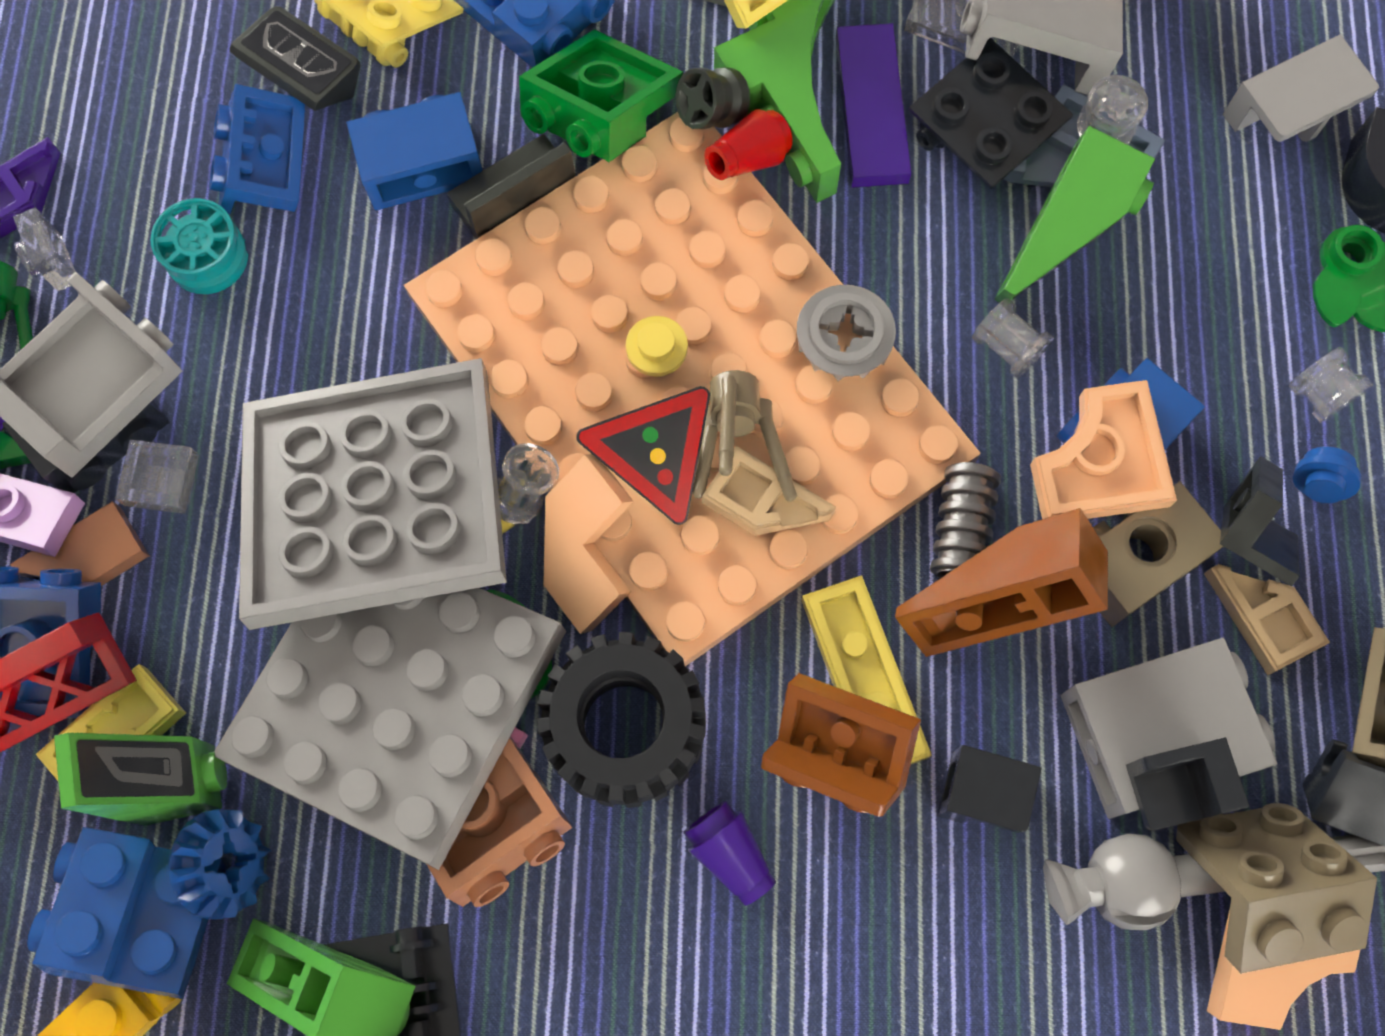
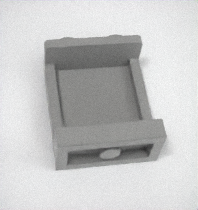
(1067, 28)
(84, 377)
(1163, 708)

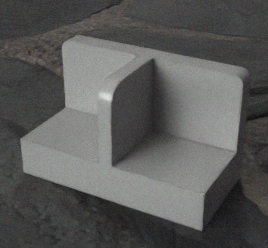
(1303, 92)

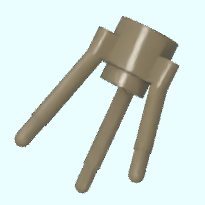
(734, 412)

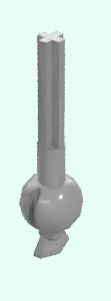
(1141, 883)

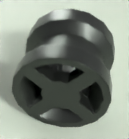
(712, 97)

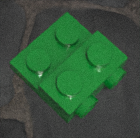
(596, 94)

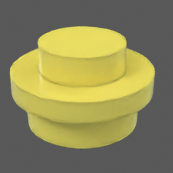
(656, 346)

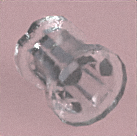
(1012, 338)
(536, 479)

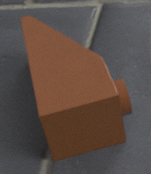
(1015, 585)

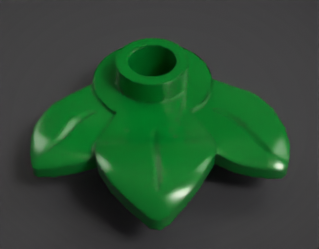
(1349, 286)

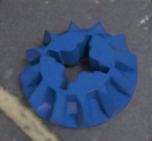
(205, 840)

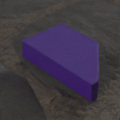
(26, 182)

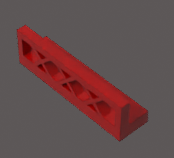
(54, 648)

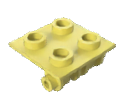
(386, 23)

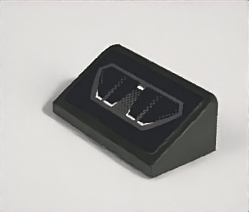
(298, 59)

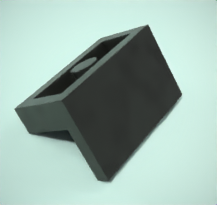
(512, 184)
(1250, 528)

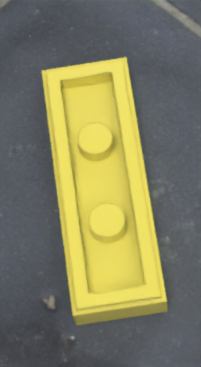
(858, 649)

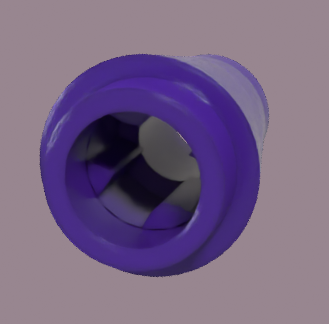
(730, 852)

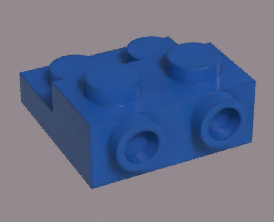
(536, 27)
(36, 608)
(118, 917)

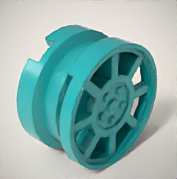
(201, 249)

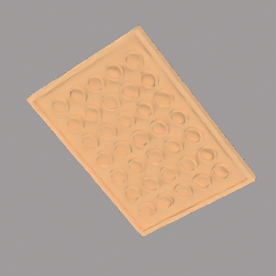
(663, 237)

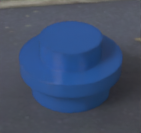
(1327, 475)

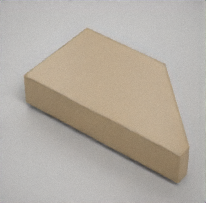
(756, 501)
(1268, 617)

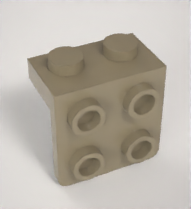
(1287, 883)

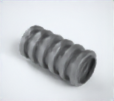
(964, 515)

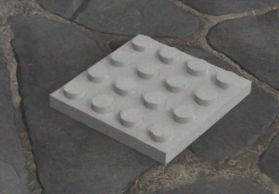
(368, 495)
(394, 712)

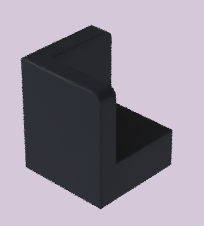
(1187, 784)
(989, 789)

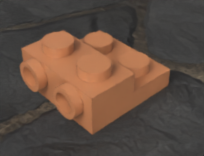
(507, 826)

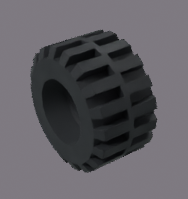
(612, 666)

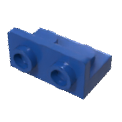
(259, 149)

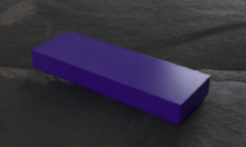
(872, 105)

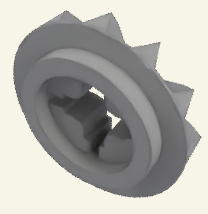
(869, 318)

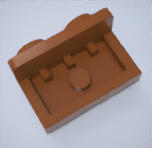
(842, 746)

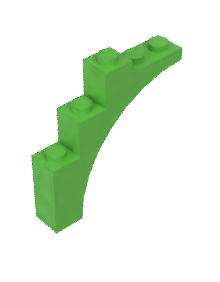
(779, 76)

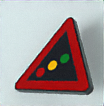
(655, 449)

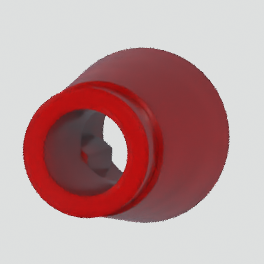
(749, 146)

